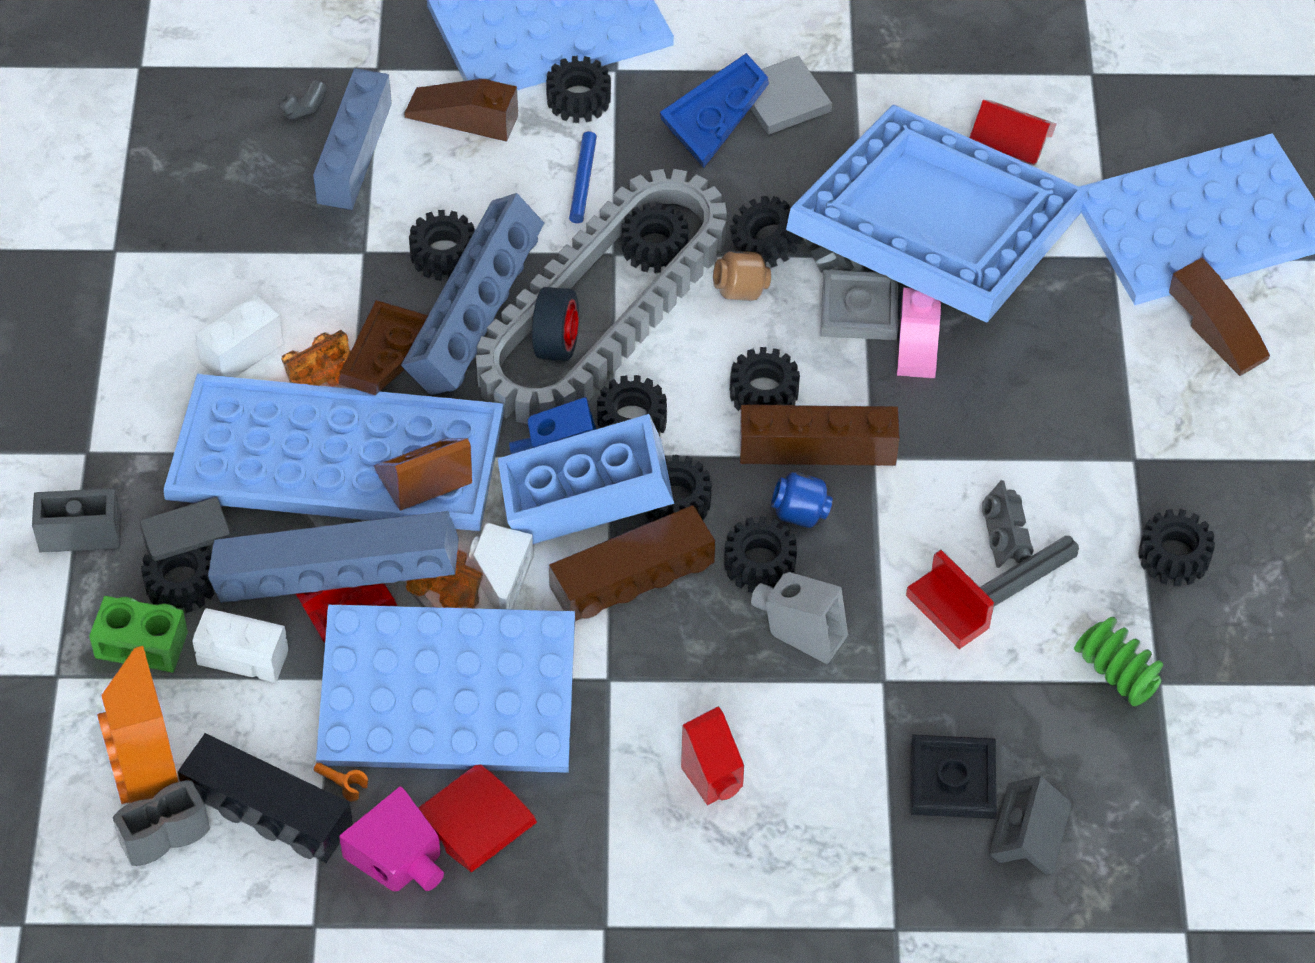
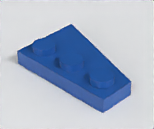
(715, 108)

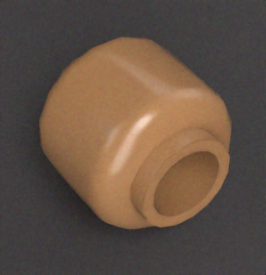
(741, 275)

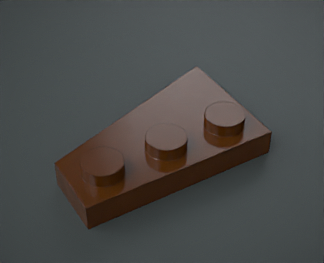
(381, 347)

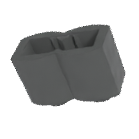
(155, 825)

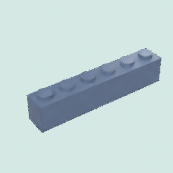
(334, 557)

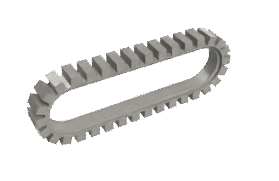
(633, 323)

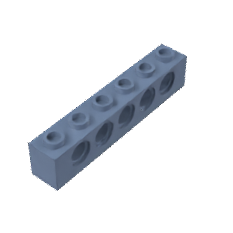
(473, 294)

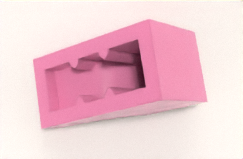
(918, 334)

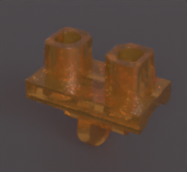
(319, 362)
(455, 589)

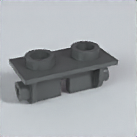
(1002, 513)

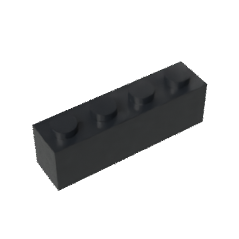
(267, 798)

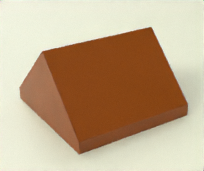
(427, 471)

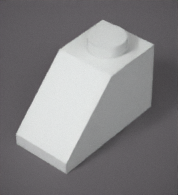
(504, 560)

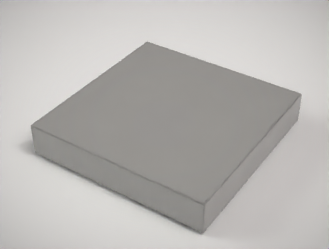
(790, 97)
(859, 305)

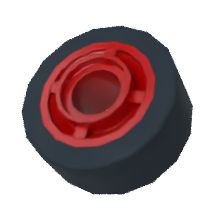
(555, 324)

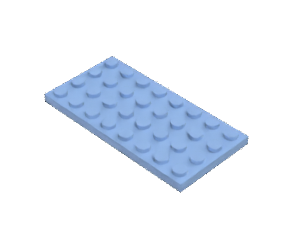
(319, 447)

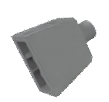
(804, 614)

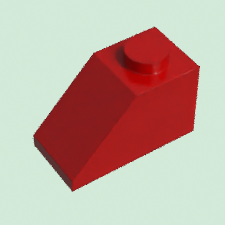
(711, 757)

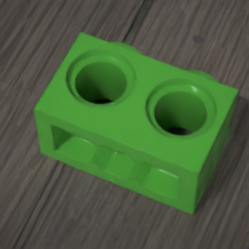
(141, 625)

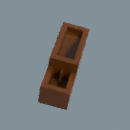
(1218, 316)

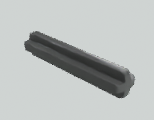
(1031, 569)

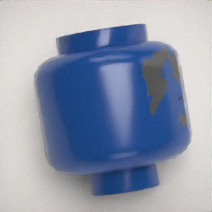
(801, 499)

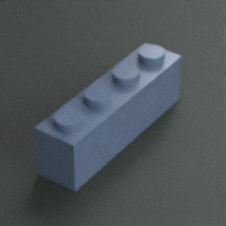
(352, 139)

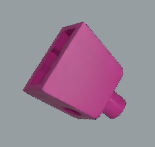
(394, 844)

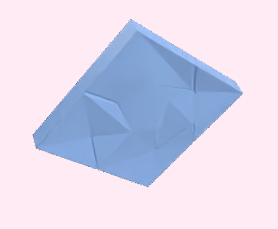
(937, 212)

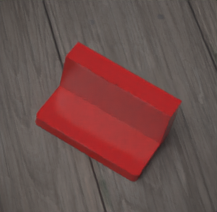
(1011, 131)
(952, 601)

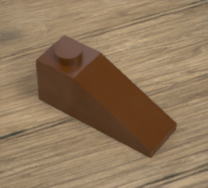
(467, 106)

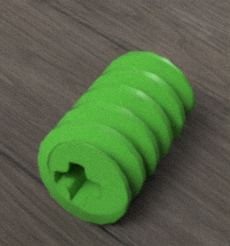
(1120, 661)

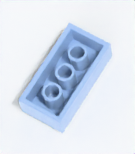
(586, 480)

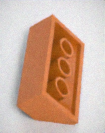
(136, 732)

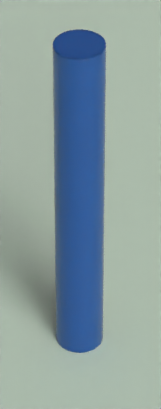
(582, 177)

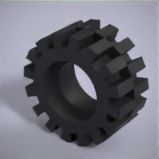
(578, 74)
(758, 217)
(649, 222)
(438, 229)
(764, 366)
(631, 394)
(693, 479)
(1180, 529)
(763, 536)
(179, 593)

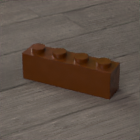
(819, 435)
(632, 563)

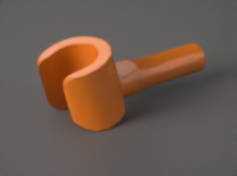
(344, 780)

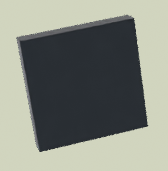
(953, 776)

